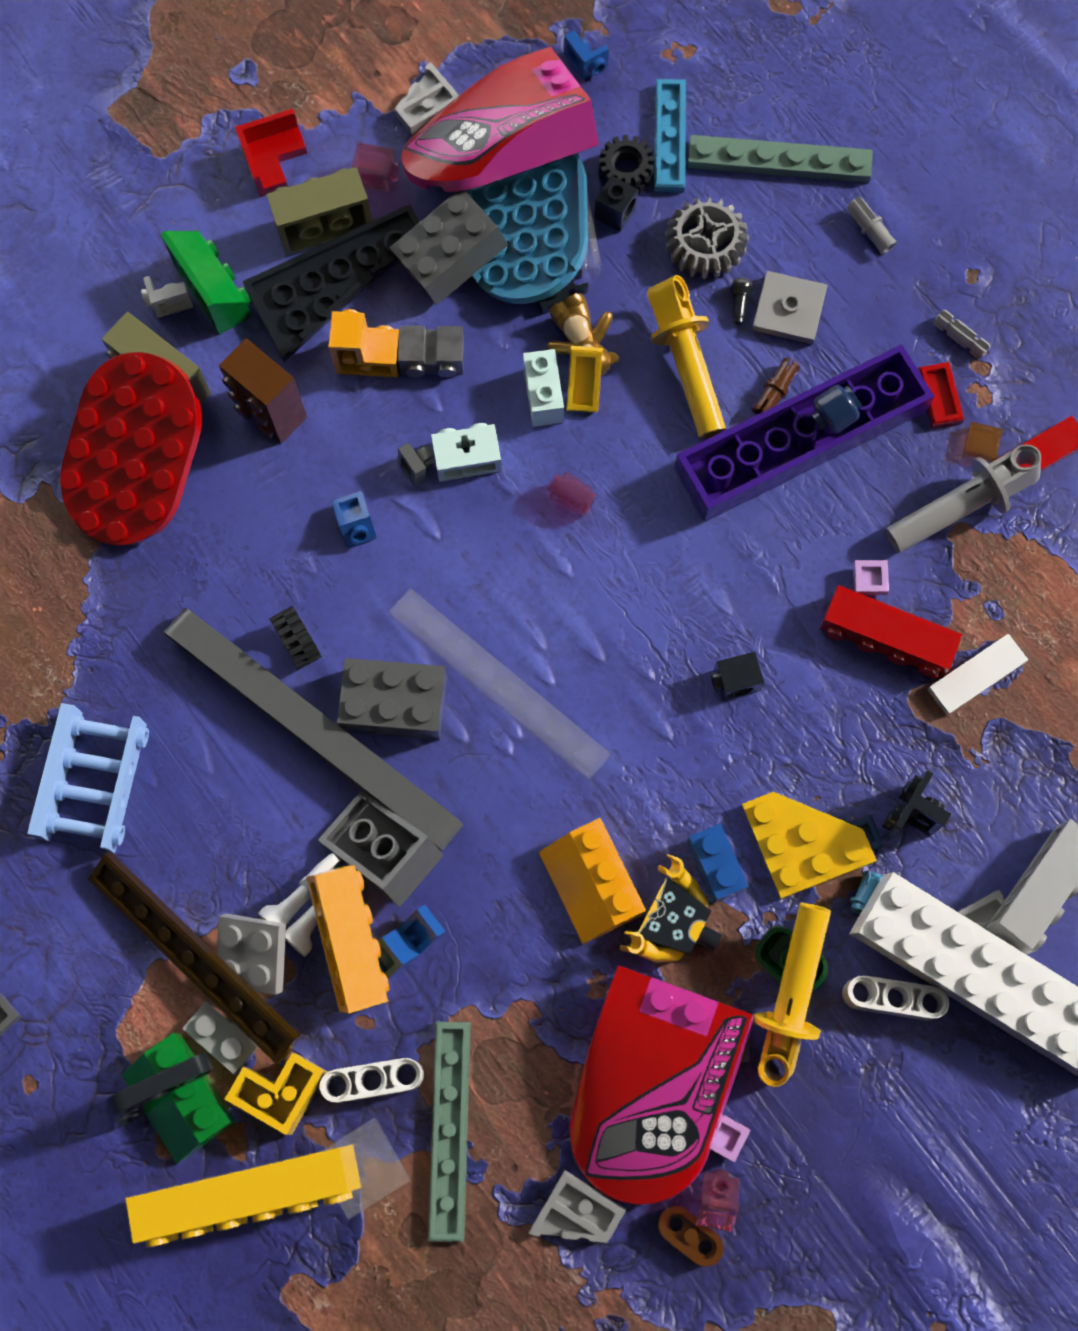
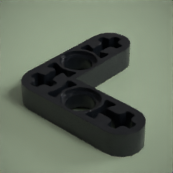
(130, 1102)

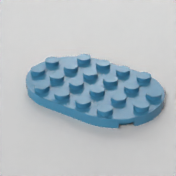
(544, 226)

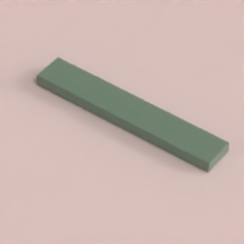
(449, 1132)

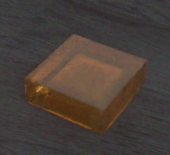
(982, 441)

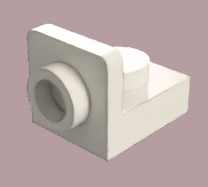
(168, 299)

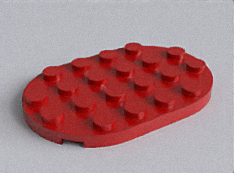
(130, 448)

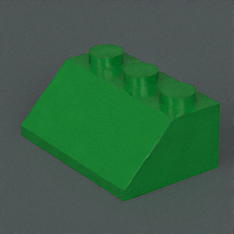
(207, 278)
(188, 1115)

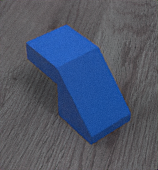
(408, 941)

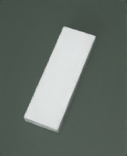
(977, 674)

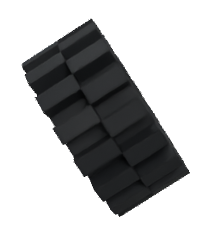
(627, 150)
(295, 637)

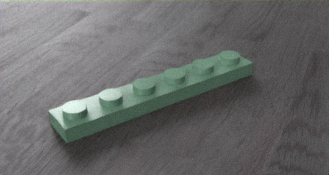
(780, 158)

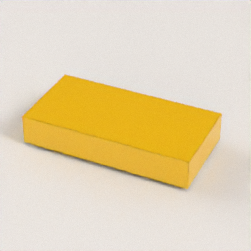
(584, 378)

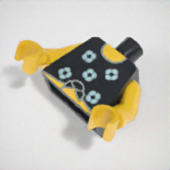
(674, 919)

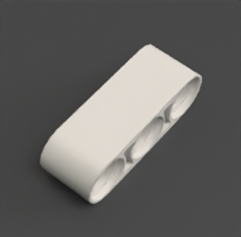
(911, 993)
(355, 1076)

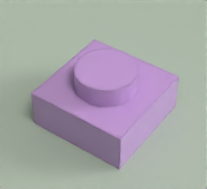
(871, 577)
(729, 1138)

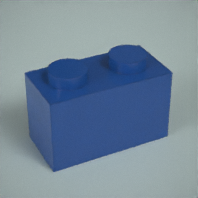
(717, 864)

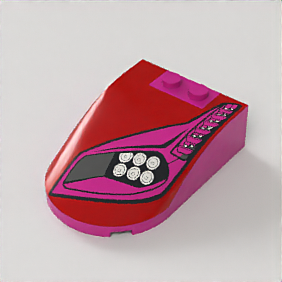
(503, 126)
(654, 1087)

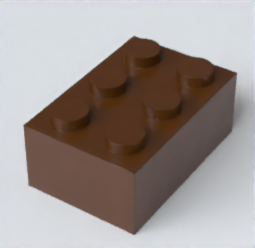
(262, 391)

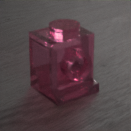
(719, 1193)

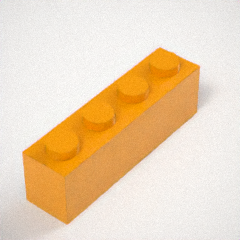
(348, 939)

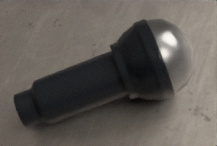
(741, 290)

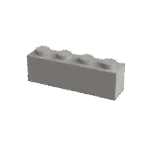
(1040, 892)

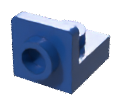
(582, 58)
(354, 519)

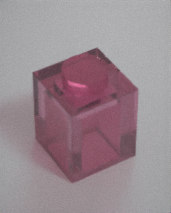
(376, 166)

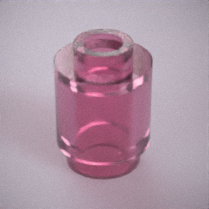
(571, 493)

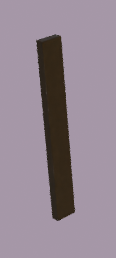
(194, 958)

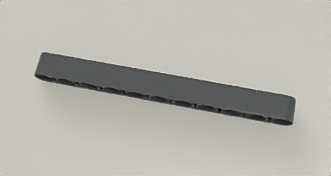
(312, 728)

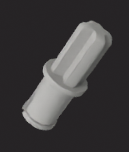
(871, 225)

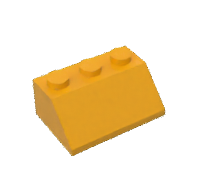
(592, 881)

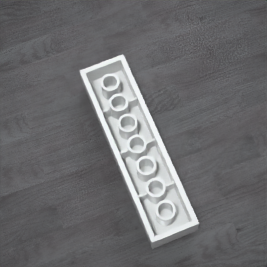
(972, 967)

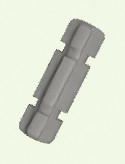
(961, 334)

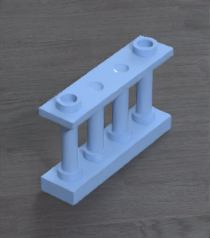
(63, 756)

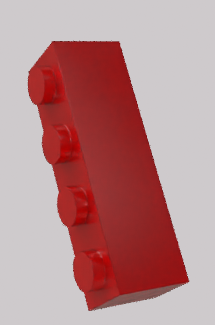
(890, 632)

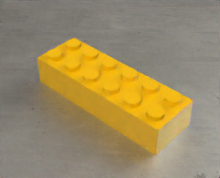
(234, 1196)

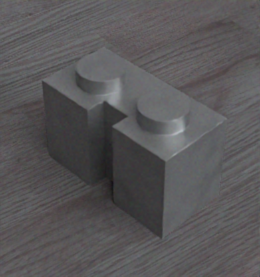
(431, 350)

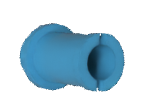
(864, 891)

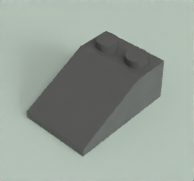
(382, 847)

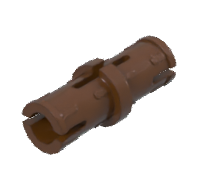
(777, 386)

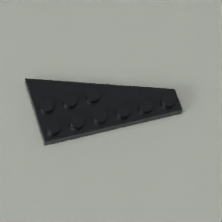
(303, 291)

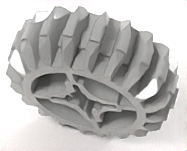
(716, 224)

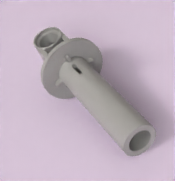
(991, 484)

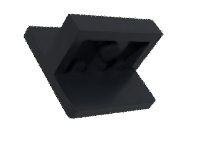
(920, 812)

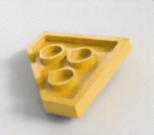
(804, 843)

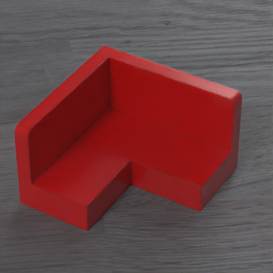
(268, 143)

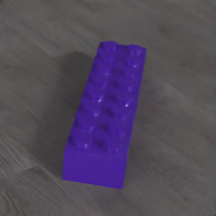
(788, 441)

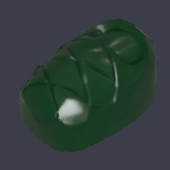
(773, 952)

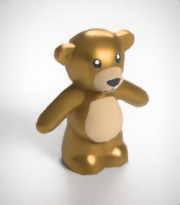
(574, 320)

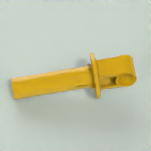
(679, 330)
(787, 1022)

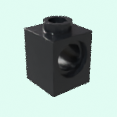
(616, 203)
(737, 676)

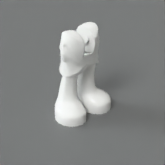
(299, 932)

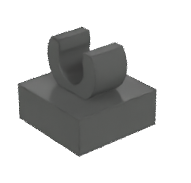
(415, 463)

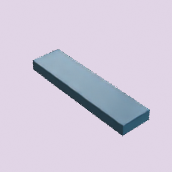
(670, 135)

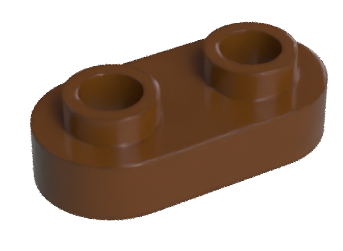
(690, 1235)

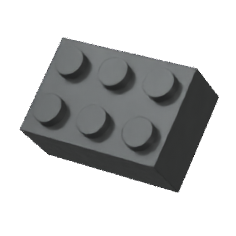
(449, 246)
(392, 698)

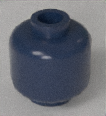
(836, 409)

